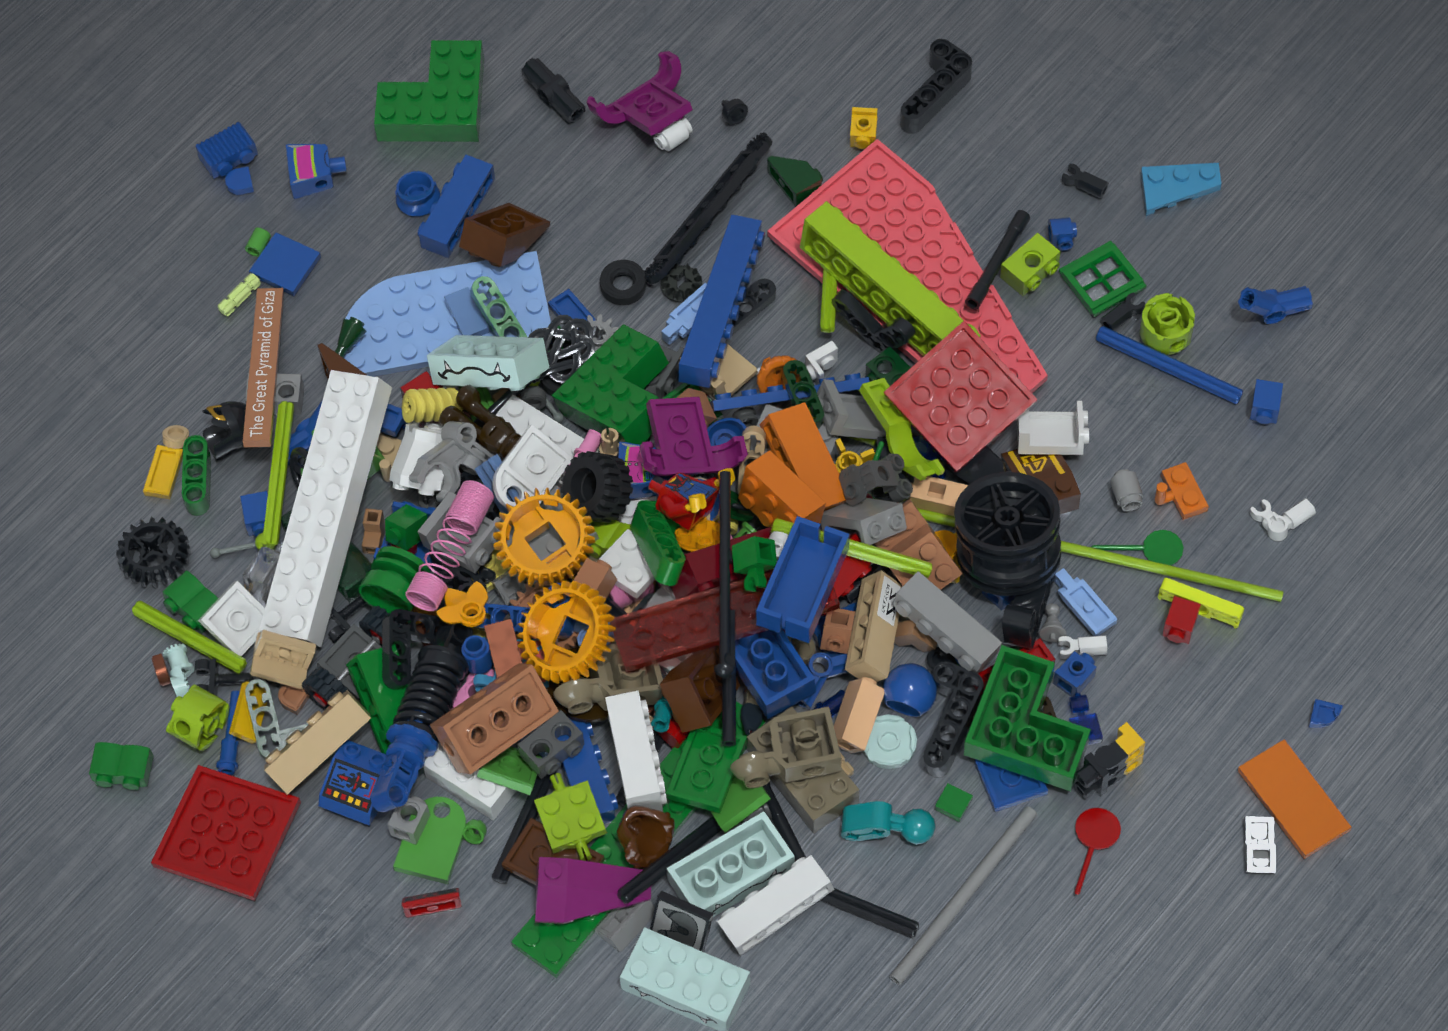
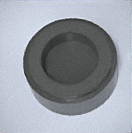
(534, 396)

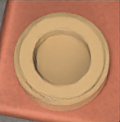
(175, 436)

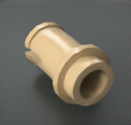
(609, 442)

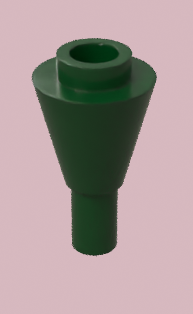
(350, 333)

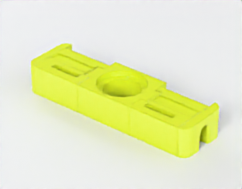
(1210, 606)

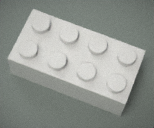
(636, 751)

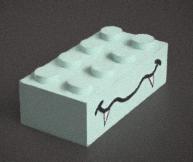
(488, 362)
(731, 866)
(685, 980)

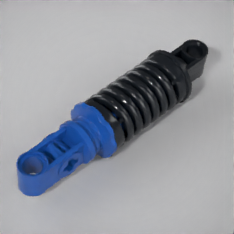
(425, 700)

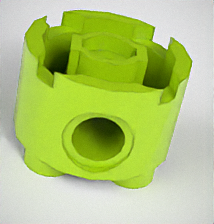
(1167, 323)
(197, 717)

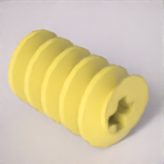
(427, 404)

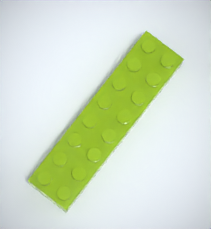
(876, 277)

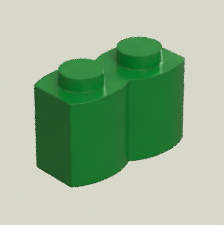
(189, 599)
(121, 765)

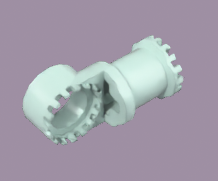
(179, 667)

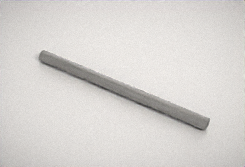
(963, 895)

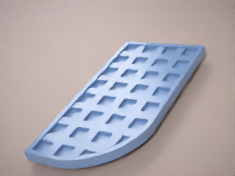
(411, 319)

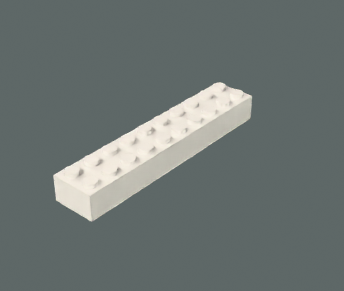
(326, 507)

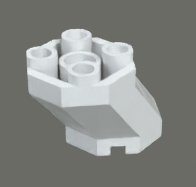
(415, 444)

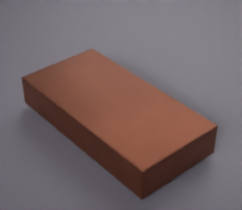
(503, 646)

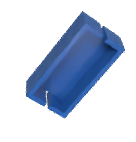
(802, 579)

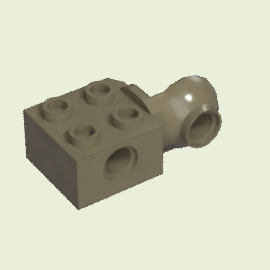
(609, 681)
(801, 746)

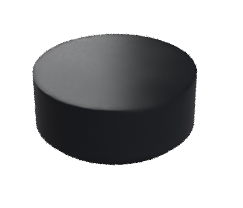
(936, 656)

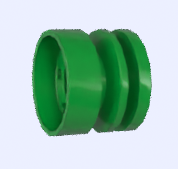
(390, 579)

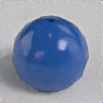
(910, 690)

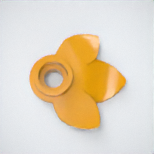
(462, 604)

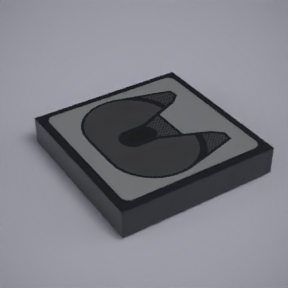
(681, 921)

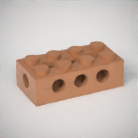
(478, 714)

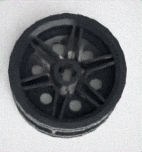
(1008, 533)

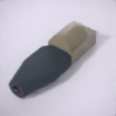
(751, 713)

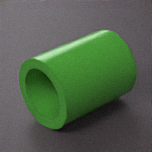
(257, 241)

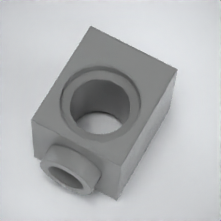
(409, 830)

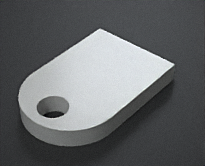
(530, 465)

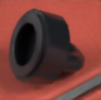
(734, 111)

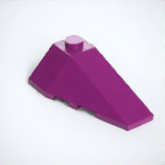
(579, 889)

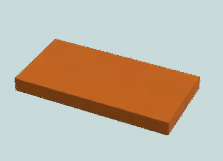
(1294, 799)

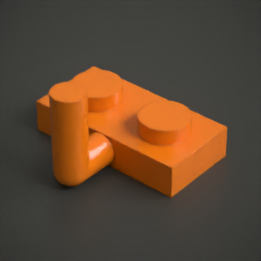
(1182, 490)

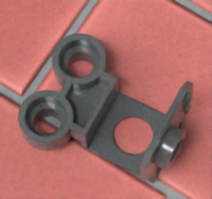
(875, 473)

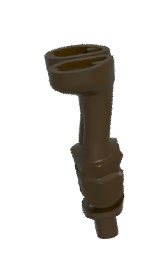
(496, 433)

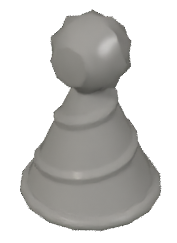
(1052, 628)

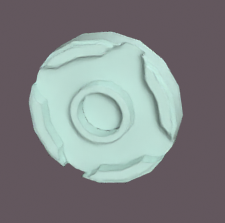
(891, 742)

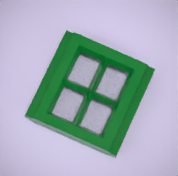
(1102, 278)

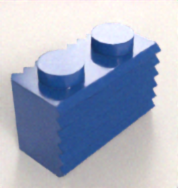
(226, 150)

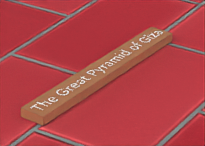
(263, 368)

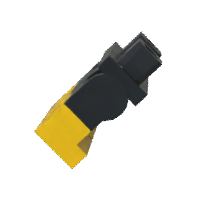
(1110, 763)

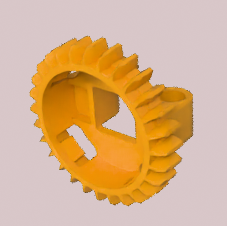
(530, 522)
(546, 623)

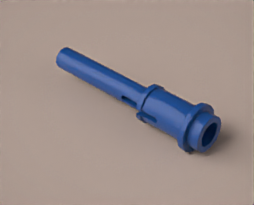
(229, 746)

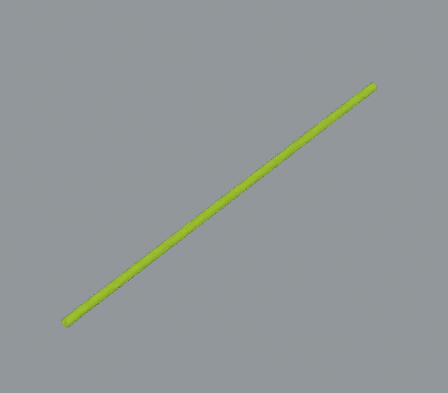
(1141, 564)

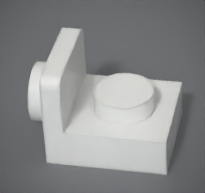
(820, 360)

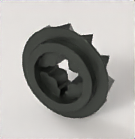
(692, 282)

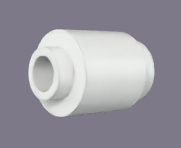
(673, 135)

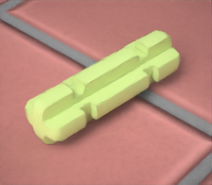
(239, 294)

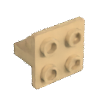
(281, 658)

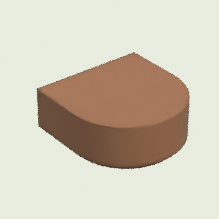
(292, 698)

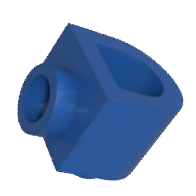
(1061, 233)

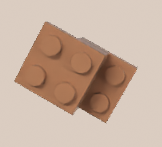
(923, 544)

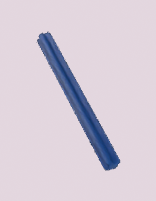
(1169, 365)

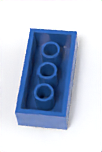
(773, 671)

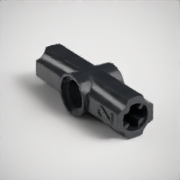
(553, 90)

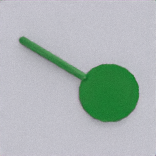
(1158, 546)

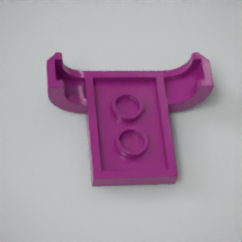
(650, 104)
(684, 440)

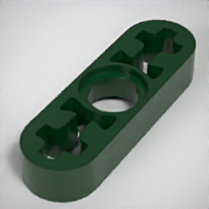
(804, 384)

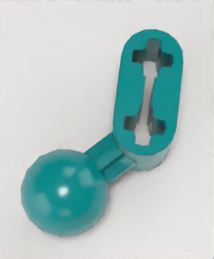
(876, 821)

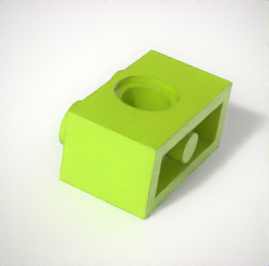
(1034, 252)

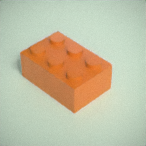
(778, 492)

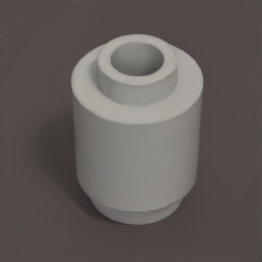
(1127, 490)

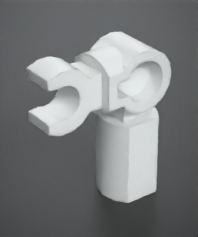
(1277, 525)

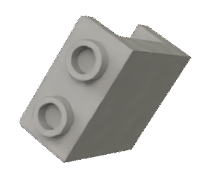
(848, 414)
(871, 517)
(476, 552)

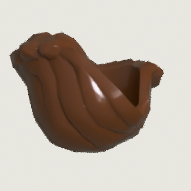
(645, 835)

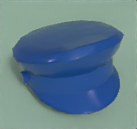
(416, 193)

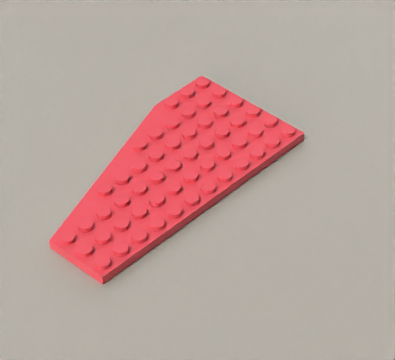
(913, 226)

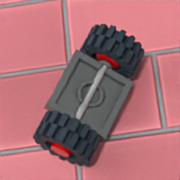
(331, 670)

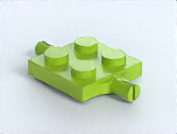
(570, 817)

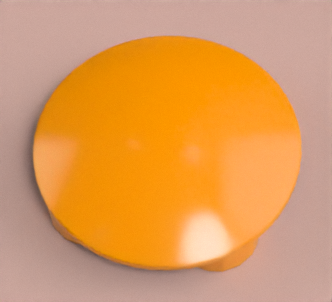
(699, 537)

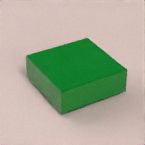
(953, 802)

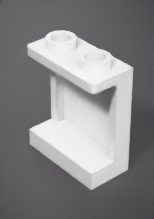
(1053, 432)

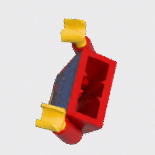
(686, 498)

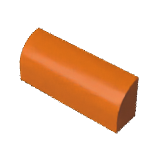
(801, 448)

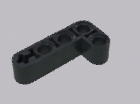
(916, 109)
(1024, 617)
(949, 722)

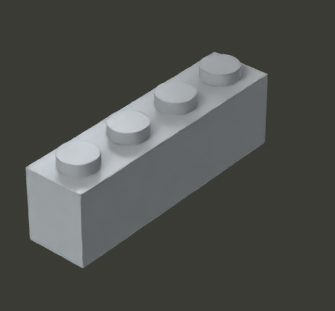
(946, 623)

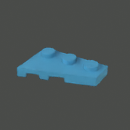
(1174, 183)

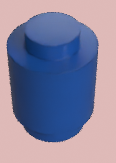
(477, 654)

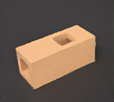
(936, 494)
(858, 714)

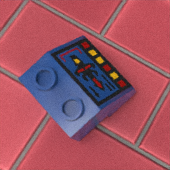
(352, 781)

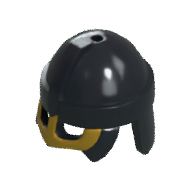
(227, 427)

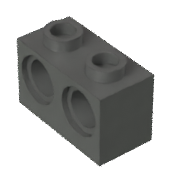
(546, 740)

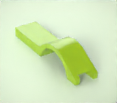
(898, 431)

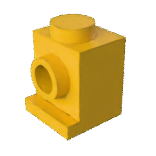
(863, 127)

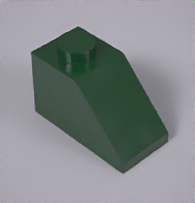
(794, 177)

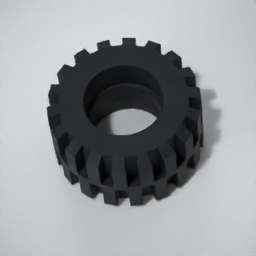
(599, 484)

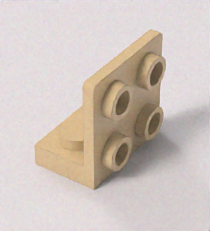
(732, 375)

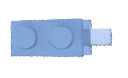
(682, 318)
(1084, 603)

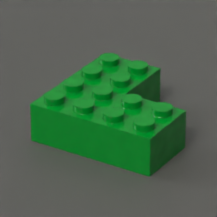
(439, 109)
(612, 384)
(1014, 732)

